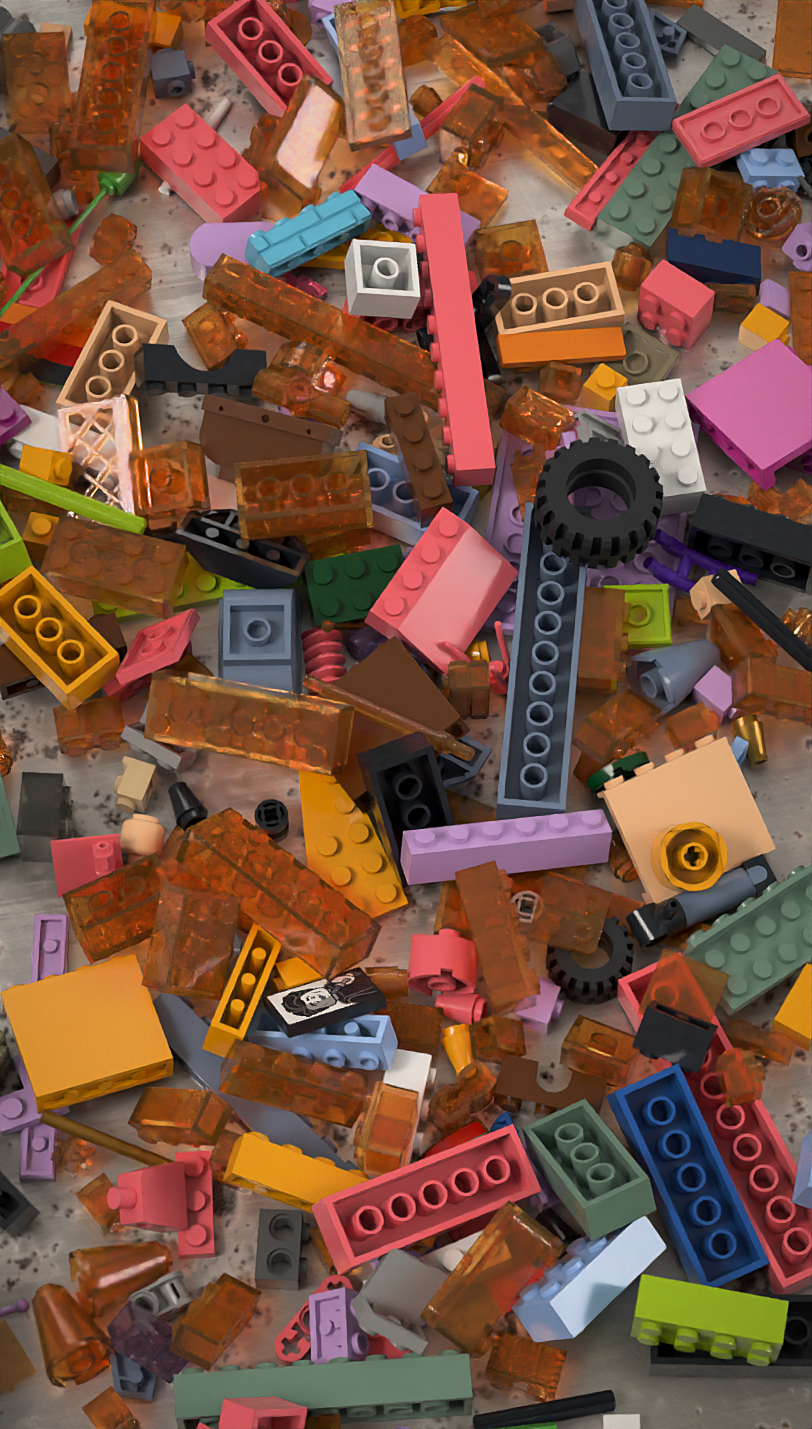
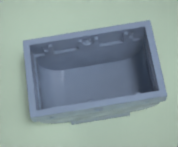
(261, 638)

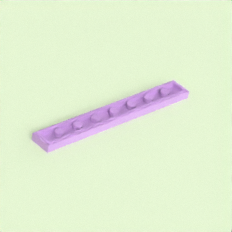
(48, 958)

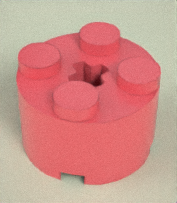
(442, 964)

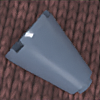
(671, 672)

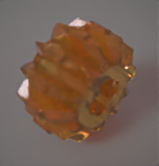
(112, 239)

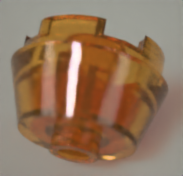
(773, 215)

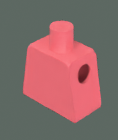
(152, 1198)

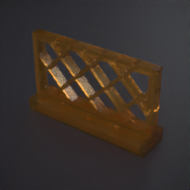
(127, 439)

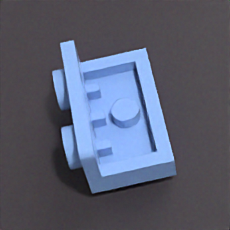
(769, 168)

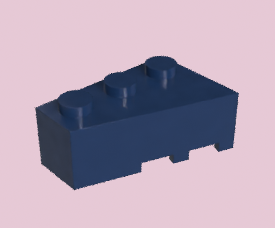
(714, 262)

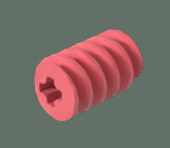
(323, 655)

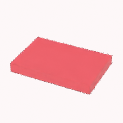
(157, 646)

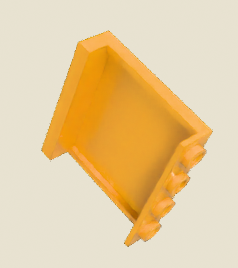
(87, 1033)

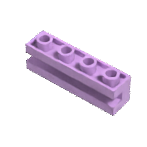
(392, 202)

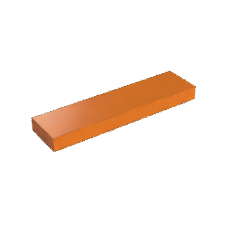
(561, 347)

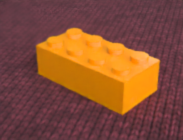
(54, 639)

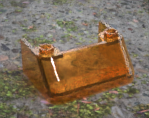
(300, 149)
(490, 1279)

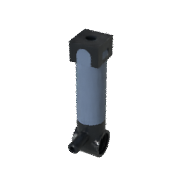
(658, 921)

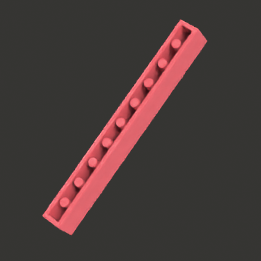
(455, 340)

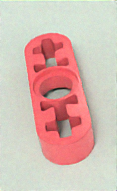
(290, 1335)

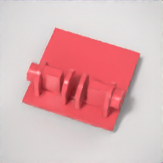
(84, 860)

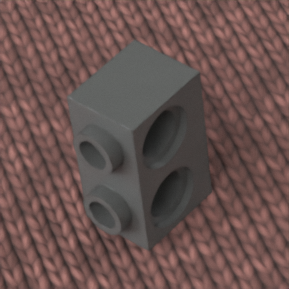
(274, 1249)

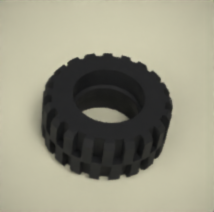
(603, 466)

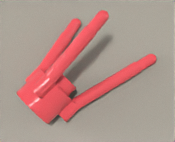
(497, 670)

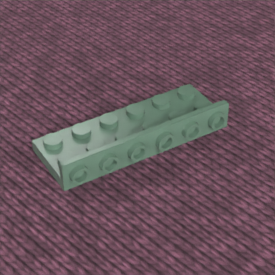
(760, 941)

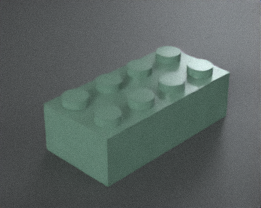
(589, 1169)

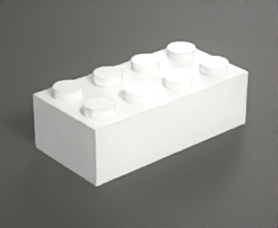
(658, 425)

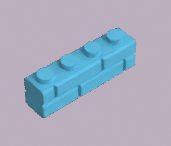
(308, 234)

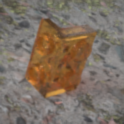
(416, 37)

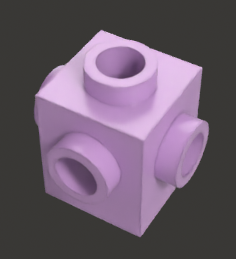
(799, 246)

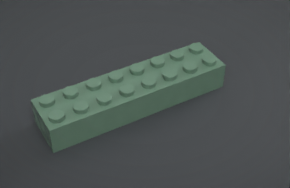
(646, 198)
(356, 1390)

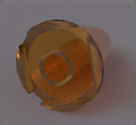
(115, 1272)
(69, 1337)

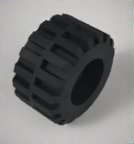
(593, 982)

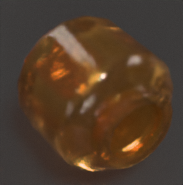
(631, 266)

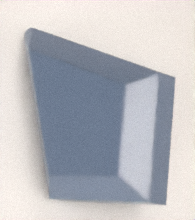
(668, 34)
(131, 1379)

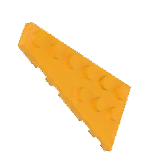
(346, 848)

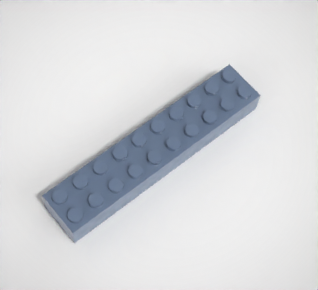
(541, 679)

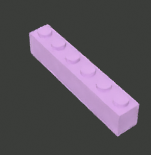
(513, 843)

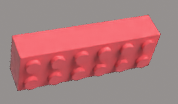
(425, 1199)

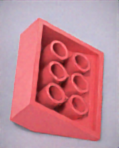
(442, 591)

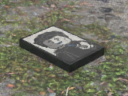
(324, 1002)

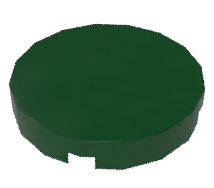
(621, 767)

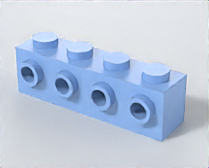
(355, 1043)

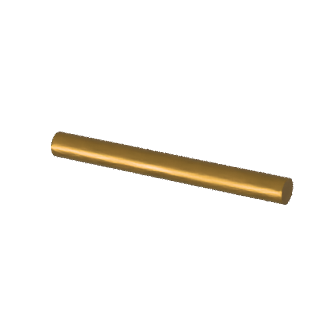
(102, 1139)

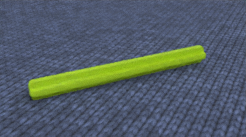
(71, 500)

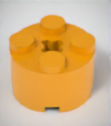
(688, 876)

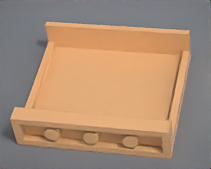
(686, 788)

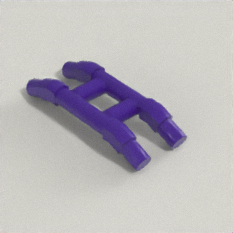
(688, 556)

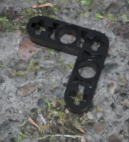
(493, 294)

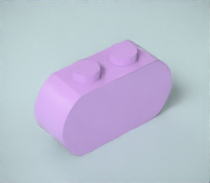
(217, 238)

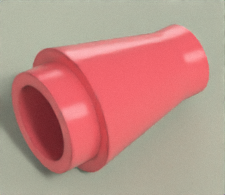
(463, 1007)

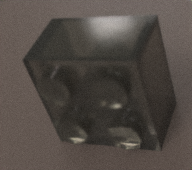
(43, 814)

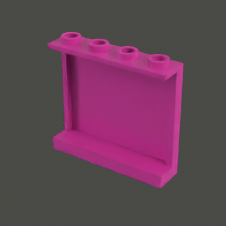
(758, 410)

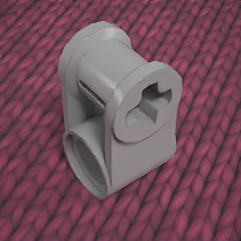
(163, 1299)

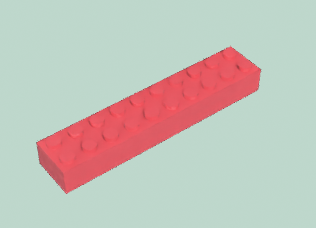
(752, 1155)

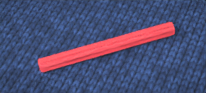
(429, 126)

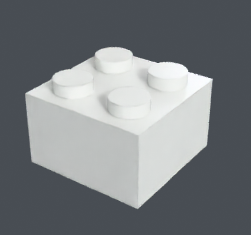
(382, 279)

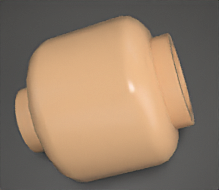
(141, 837)

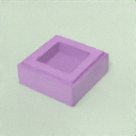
(775, 298)

